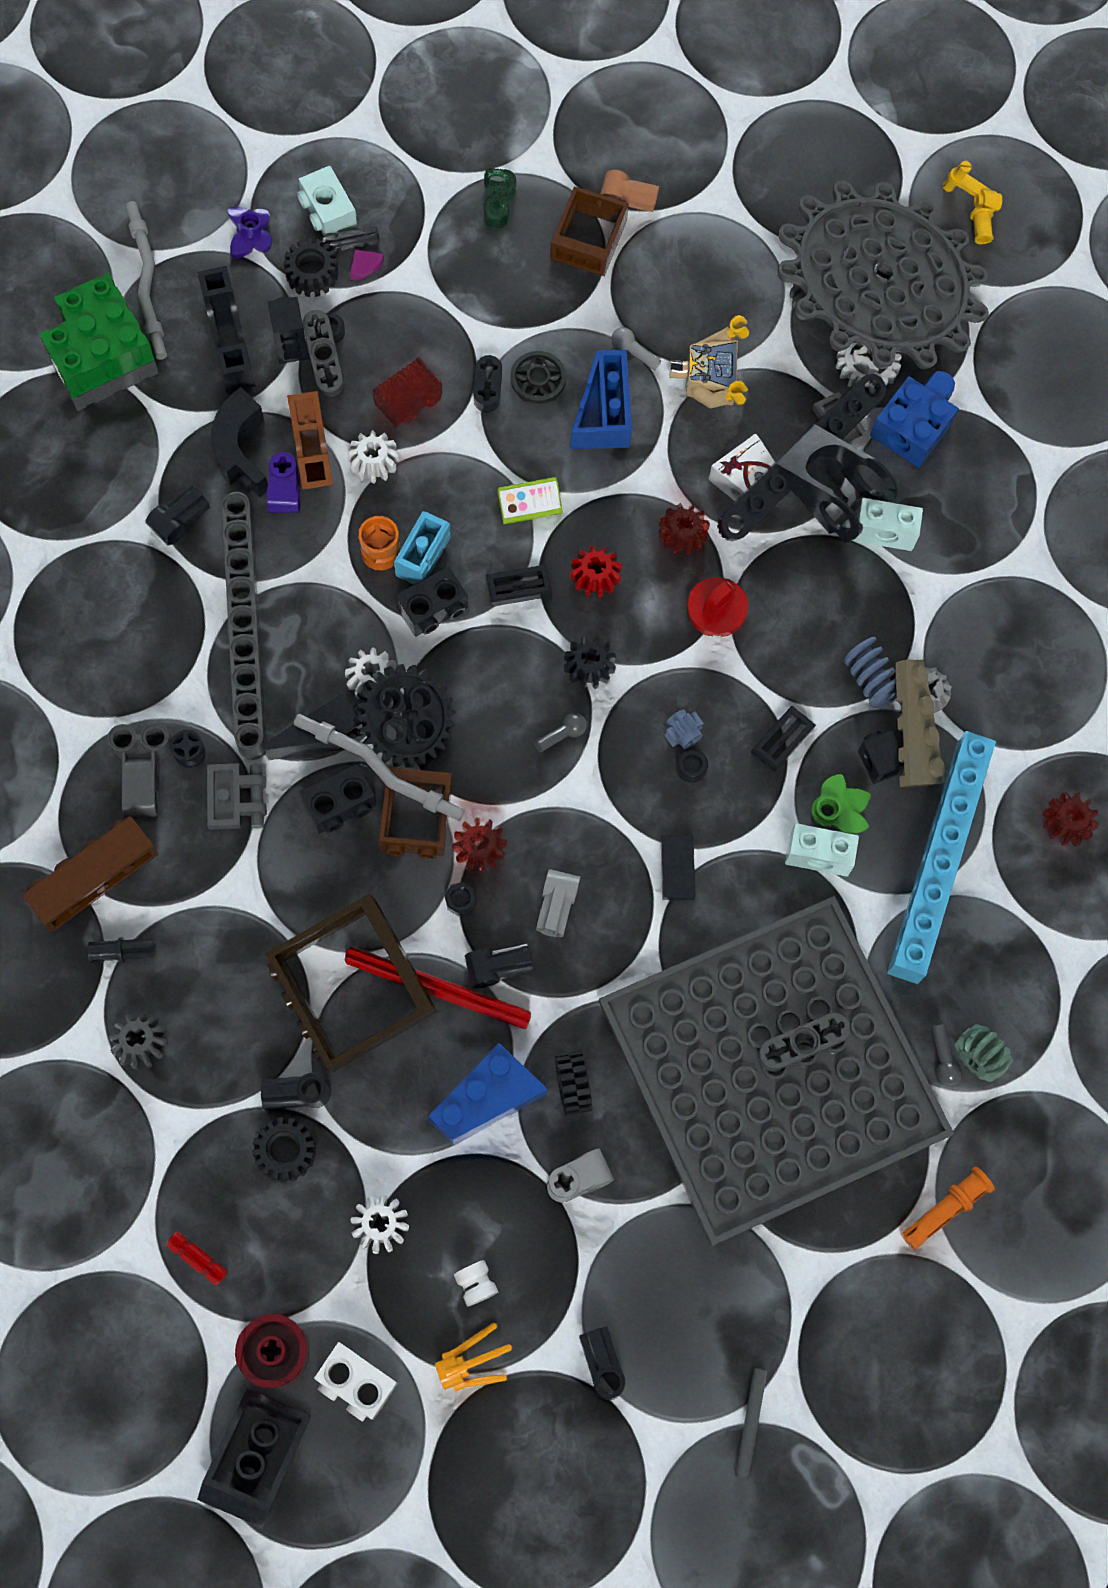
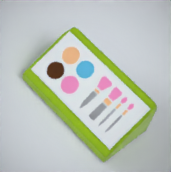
(529, 500)

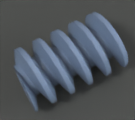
(872, 674)

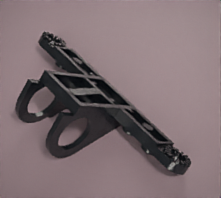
(811, 466)

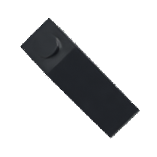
(300, 742)

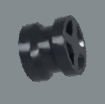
(186, 741)

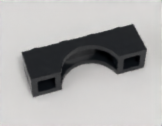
(226, 329)

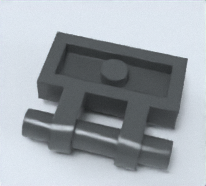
(224, 796)

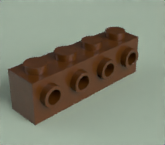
(90, 873)

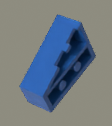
(486, 1095)

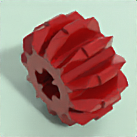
(606, 567)

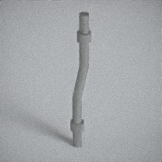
(152, 327)
(431, 800)

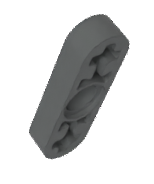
(336, 371)
(822, 1024)

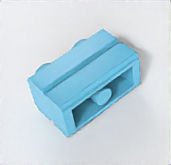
(422, 548)

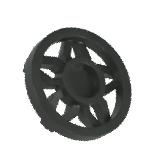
(538, 377)

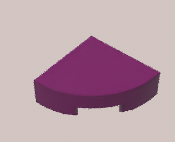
(365, 263)

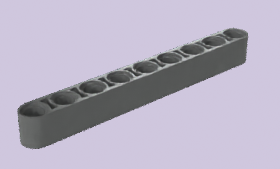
(247, 637)

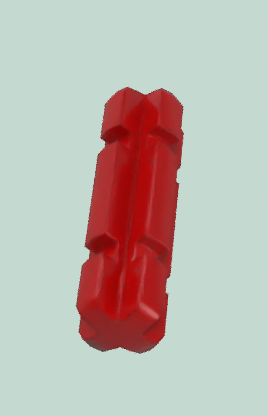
(196, 1258)

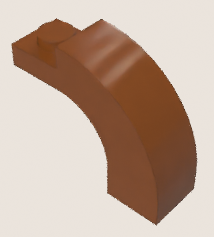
(310, 440)

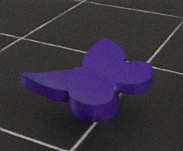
(249, 231)

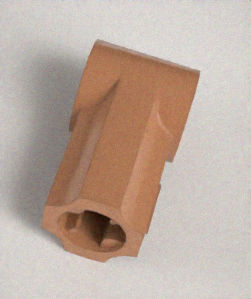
(636, 193)

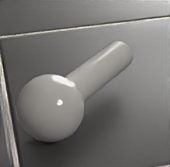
(624, 340)

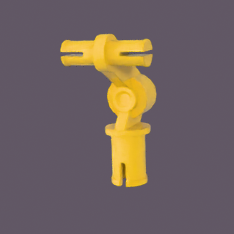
(985, 200)

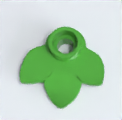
(845, 806)

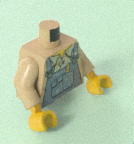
(713, 367)

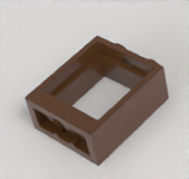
(582, 254)
(426, 780)

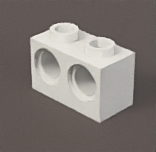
(360, 1374)

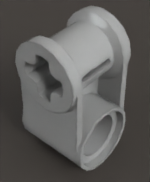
(585, 1175)

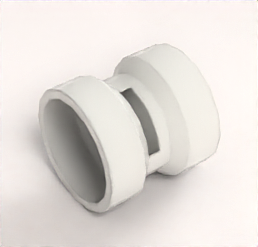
(475, 1275)

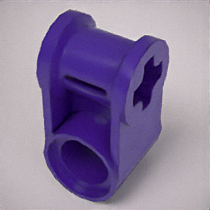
(283, 488)

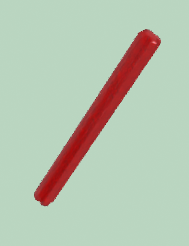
(442, 989)

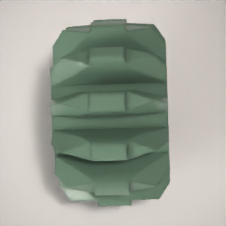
(983, 1052)

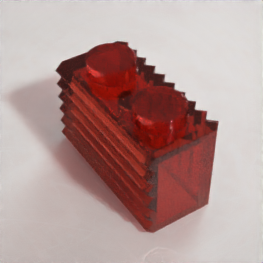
(408, 392)

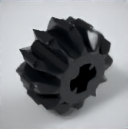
(578, 659)

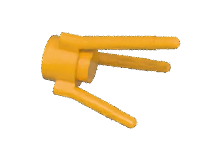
(454, 1370)

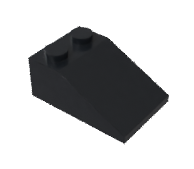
(253, 1458)

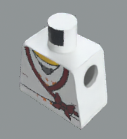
(741, 467)

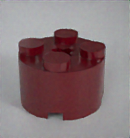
(260, 1335)

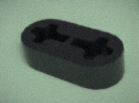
(482, 383)

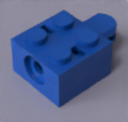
(917, 417)

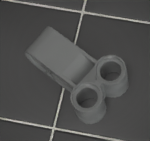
(140, 767)

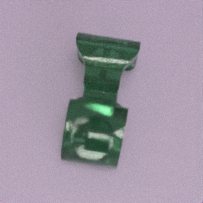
(497, 205)

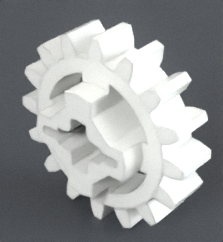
(860, 364)

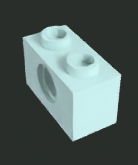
(324, 188)
(889, 524)
(821, 850)

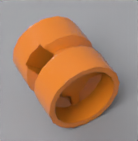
(379, 542)

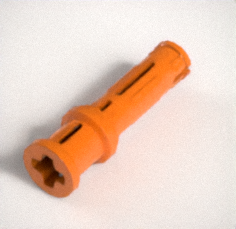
(959, 1199)

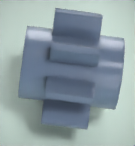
(684, 729)

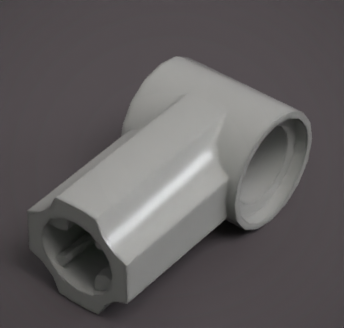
(558, 895)

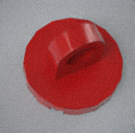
(717, 607)

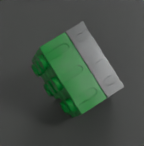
(98, 343)

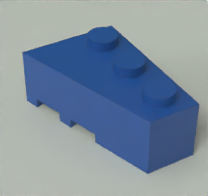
(605, 406)

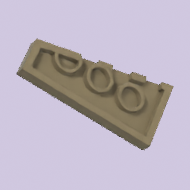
(921, 738)

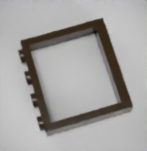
(296, 999)

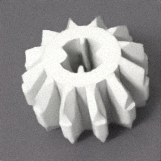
(362, 453)
(365, 664)
(385, 1213)

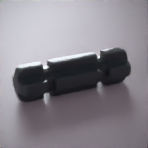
(352, 238)

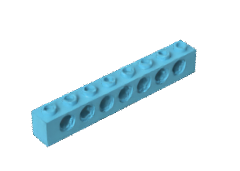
(941, 858)

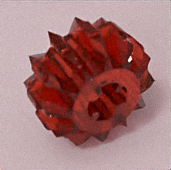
(684, 529)
(1061, 825)
(490, 839)

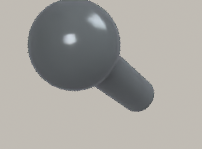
(573, 725)
(948, 1071)

